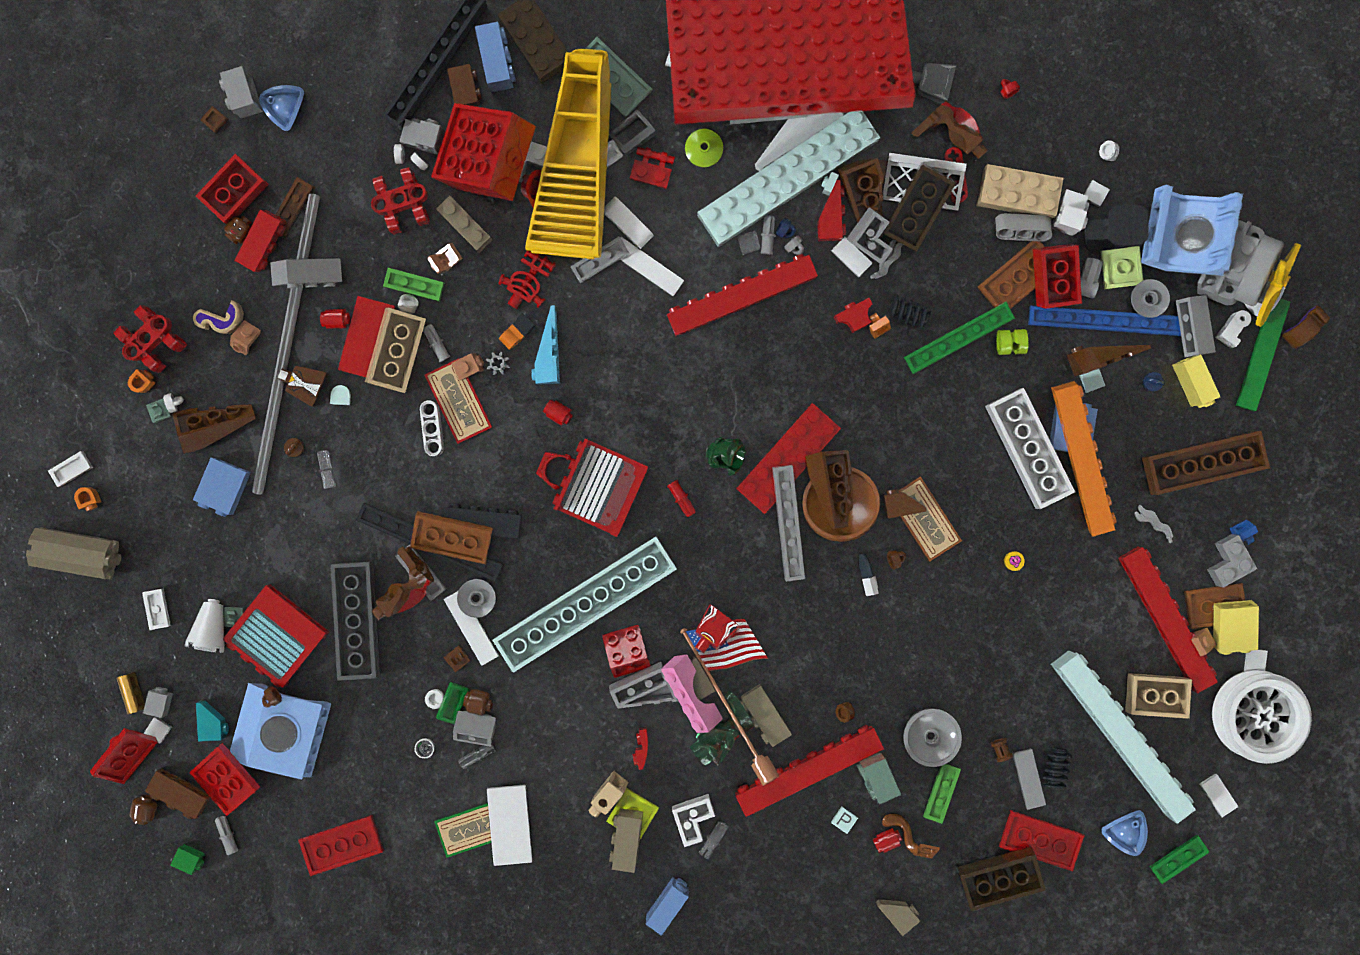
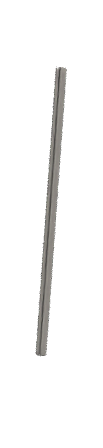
(284, 350)

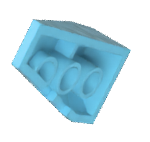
(547, 359)

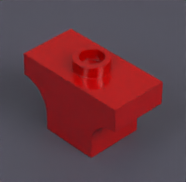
(855, 315)

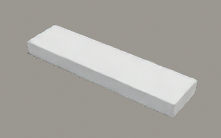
(651, 269)
(472, 631)

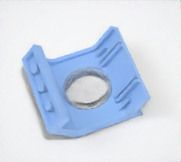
(1191, 232)
(279, 737)

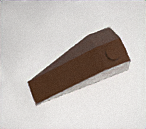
(863, 186)
(1093, 358)
(203, 427)
(830, 479)

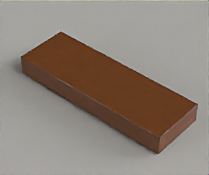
(294, 203)

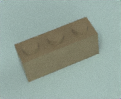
(464, 224)
(765, 716)
(626, 840)

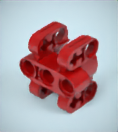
(408, 191)
(144, 349)

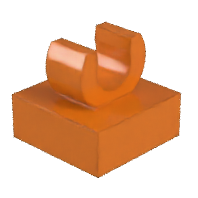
(878, 325)

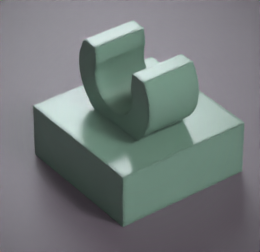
(158, 411)
(231, 615)

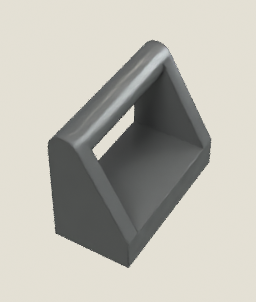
(638, 140)

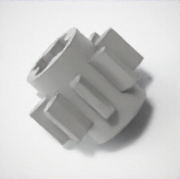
(492, 361)

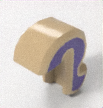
(220, 324)

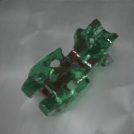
(718, 742)

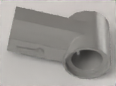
(1090, 277)

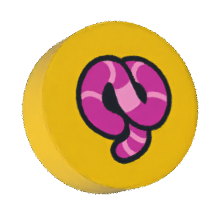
(1014, 561)

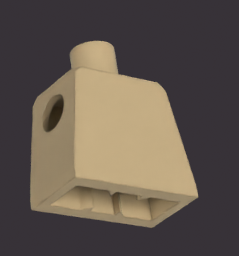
(608, 794)

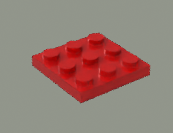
(224, 779)

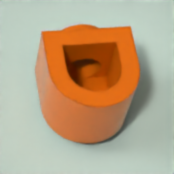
(141, 381)
(87, 498)

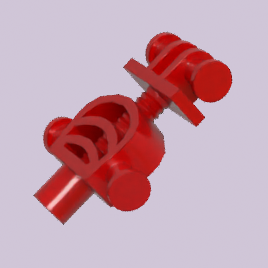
(518, 296)

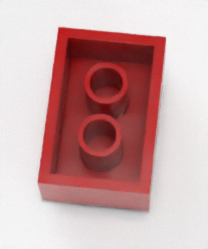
(232, 189)
(1057, 276)

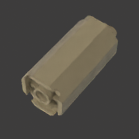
(73, 553)

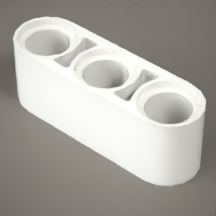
(627, 222)
(426, 420)

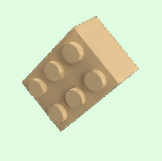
(1158, 695)

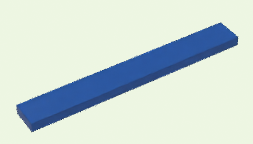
(1103, 321)

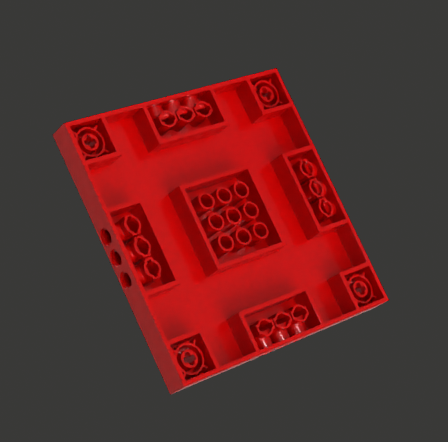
(787, 58)

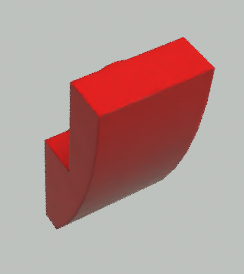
(641, 752)

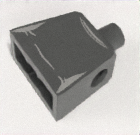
(934, 81)

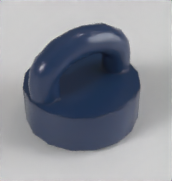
(783, 227)
(1153, 381)

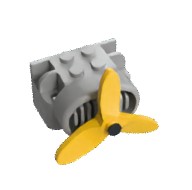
(1250, 270)

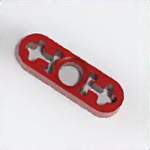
(959, 159)

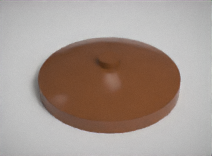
(863, 509)

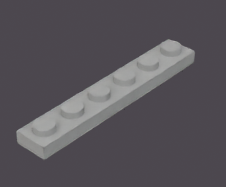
(788, 523)

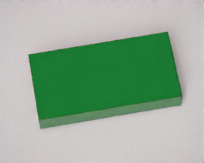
(452, 703)

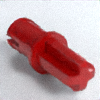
(681, 498)

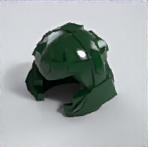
(726, 454)

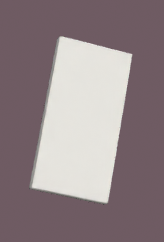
(509, 825)

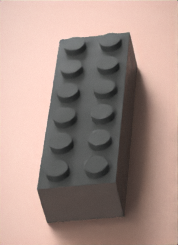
(353, 620)

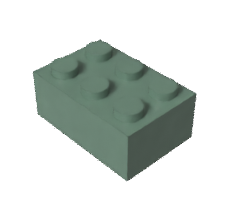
(878, 778)

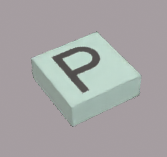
(844, 820)

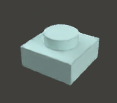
(829, 183)

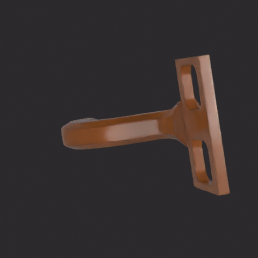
(897, 820)

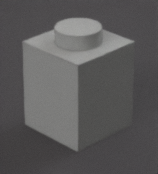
(158, 702)

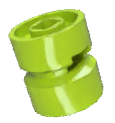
(1012, 342)

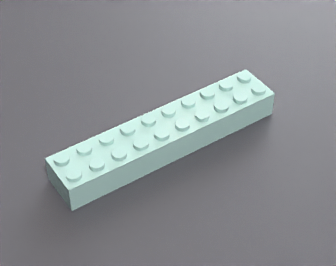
(788, 176)
(584, 604)
(1123, 737)

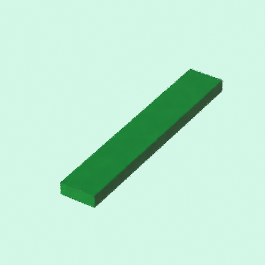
(959, 337)
(1262, 357)

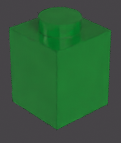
(188, 859)

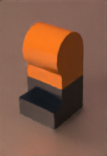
(517, 331)

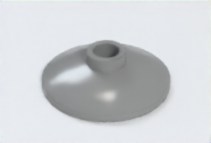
(1159, 298)
(486, 598)

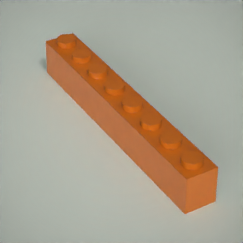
(1083, 458)

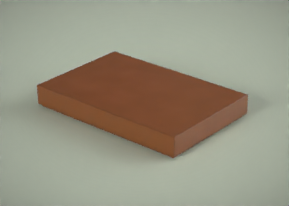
(1201, 602)

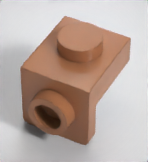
(445, 258)
(244, 337)
(468, 366)
(1203, 641)

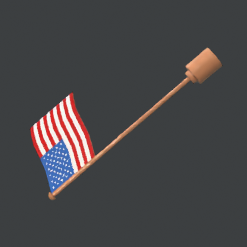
(737, 650)

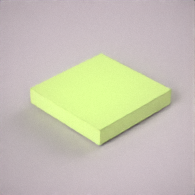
(1121, 267)

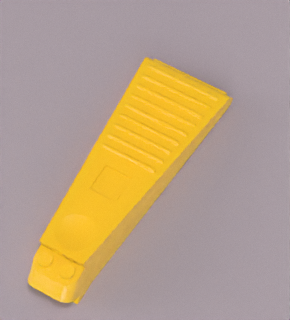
(573, 175)

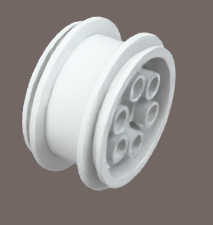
(1285, 736)

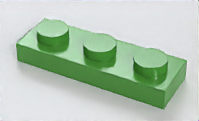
(413, 284)
(942, 793)

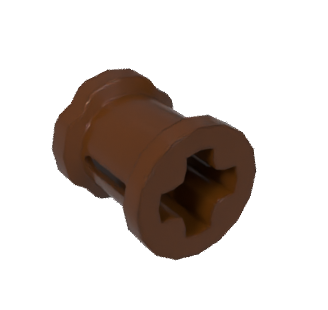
(998, 744)

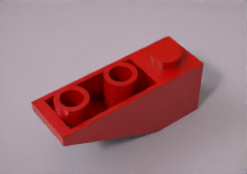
(830, 221)

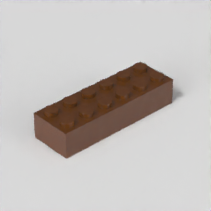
(1206, 462)

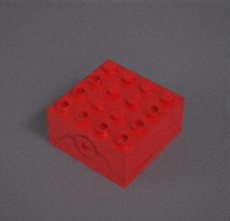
(483, 151)

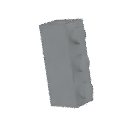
(1195, 326)

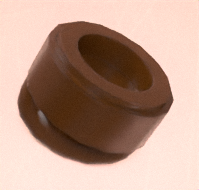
(293, 447)
(894, 559)
(273, 697)
(845, 712)

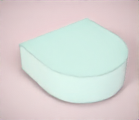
(340, 395)

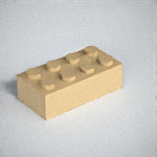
(1019, 191)
(395, 350)

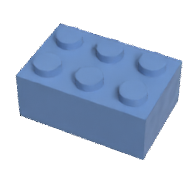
(495, 56)

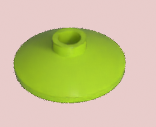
(706, 157)

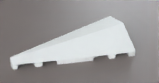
(793, 134)

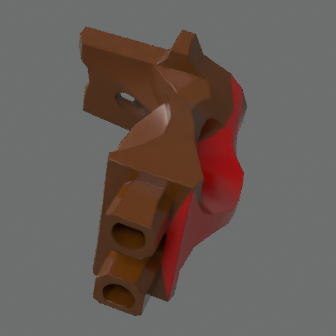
(962, 128)
(405, 595)

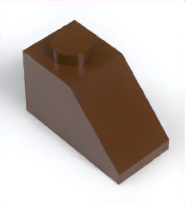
(900, 504)

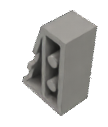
(306, 272)
(642, 688)

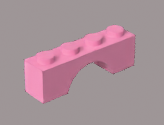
(680, 674)

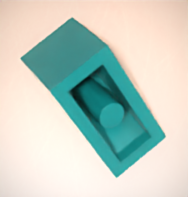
(210, 723)

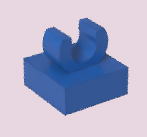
(1245, 531)

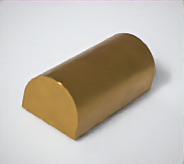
(131, 693)

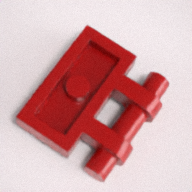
(650, 173)

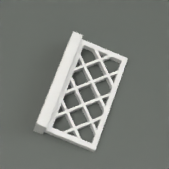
(913, 163)

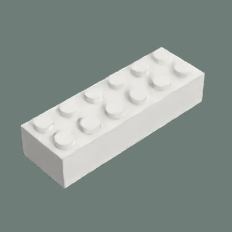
(1030, 448)

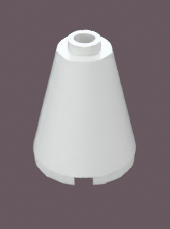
(208, 628)

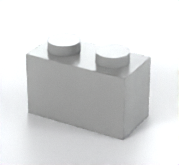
(474, 728)

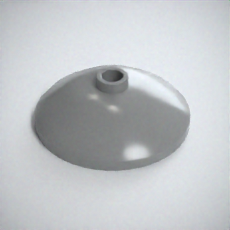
(941, 747)

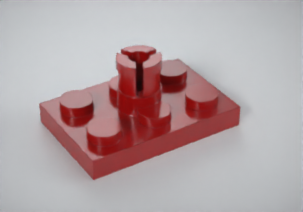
(123, 756)

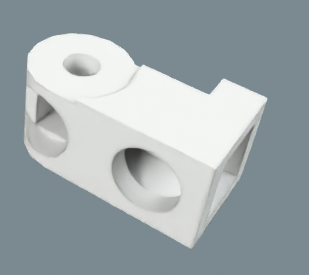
(1233, 327)

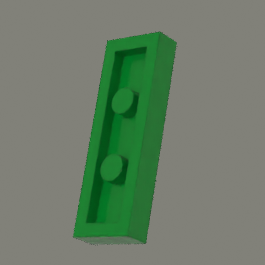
(1179, 859)

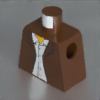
(303, 383)

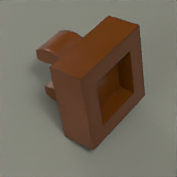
(457, 658)

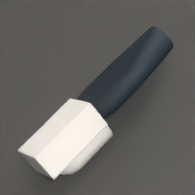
(869, 580)

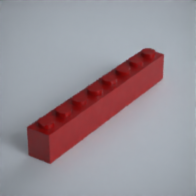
(741, 295)
(1167, 618)
(810, 770)

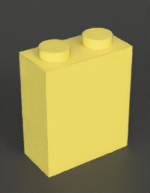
(1196, 381)
(1236, 626)

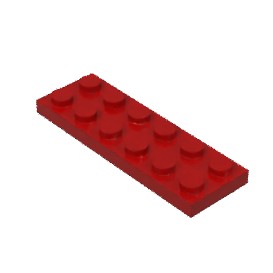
(804, 437)

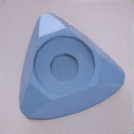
(282, 104)
(1128, 833)

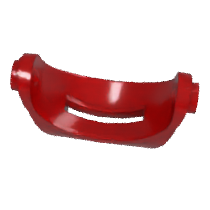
(541, 472)

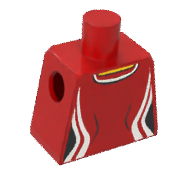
(714, 629)

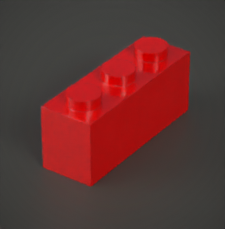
(261, 241)

